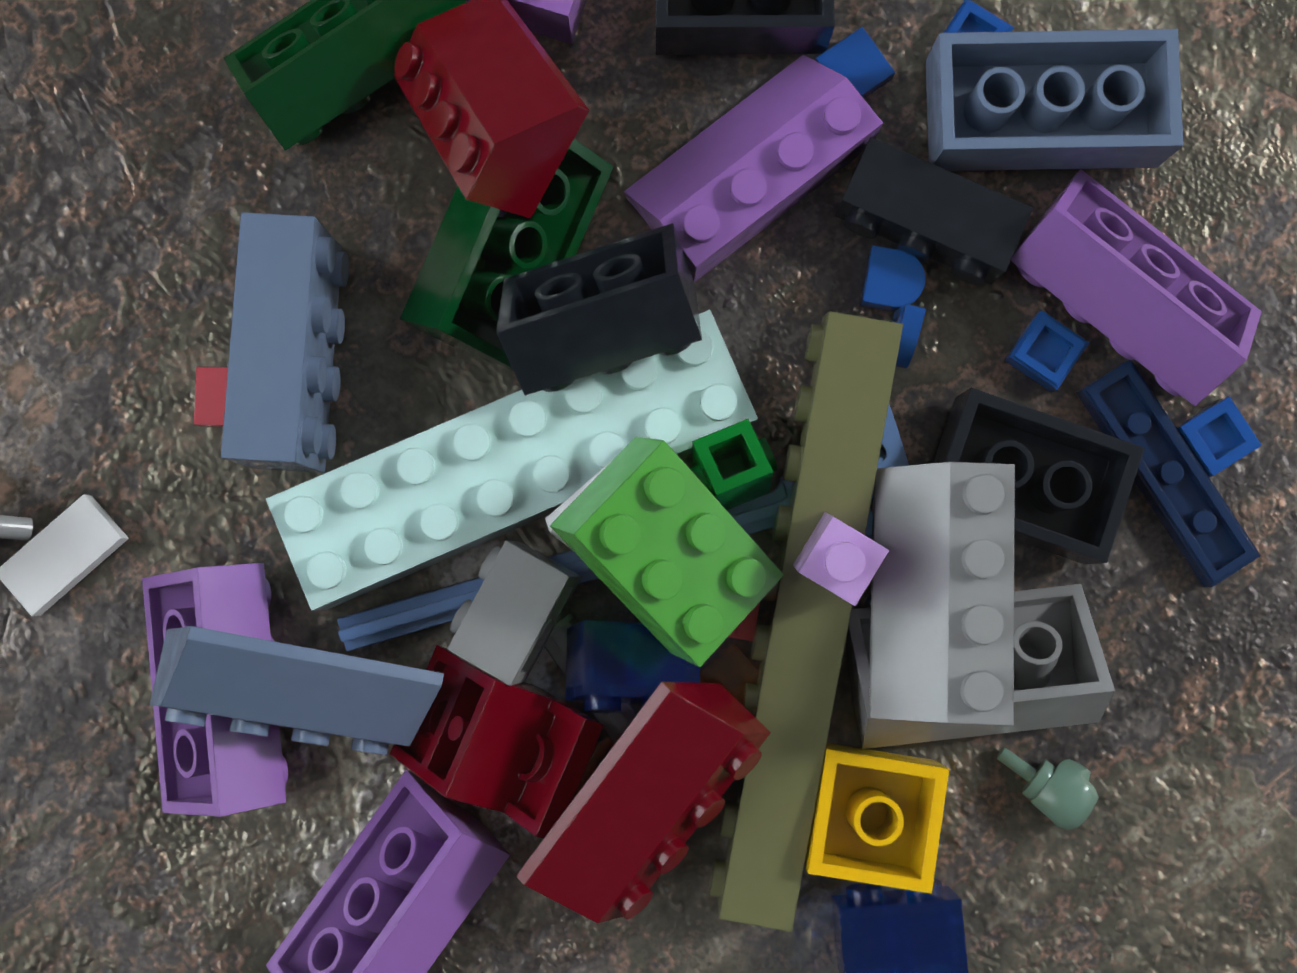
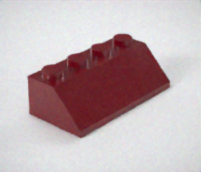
(490, 102)
(646, 801)

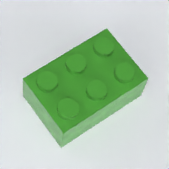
(667, 549)

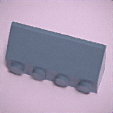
(291, 687)

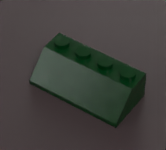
(325, 61)
(481, 246)

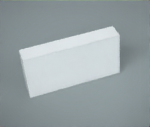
(61, 555)

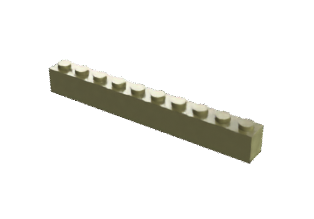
(806, 622)

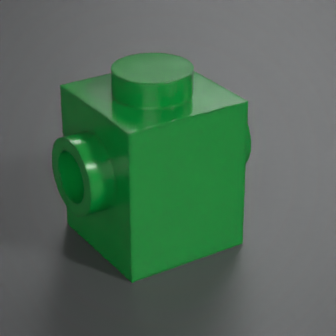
(734, 464)

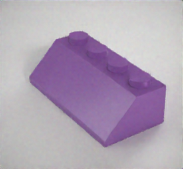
(756, 162)
(1138, 289)
(209, 766)
(396, 889)

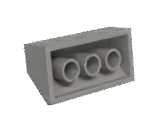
(943, 594)
(1056, 672)

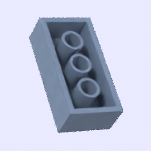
(1054, 99)
(284, 344)

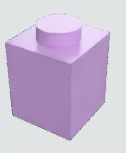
(840, 558)

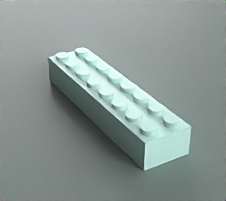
(496, 469)

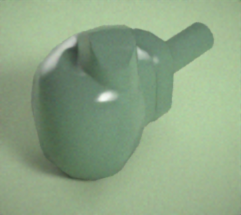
(1058, 790)

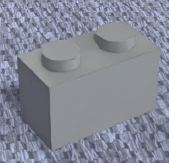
(512, 611)

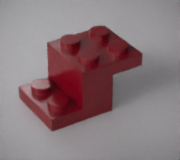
(500, 745)

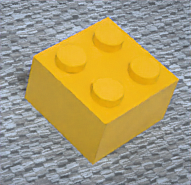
(877, 818)

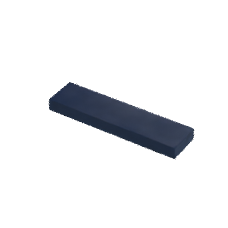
(1170, 475)

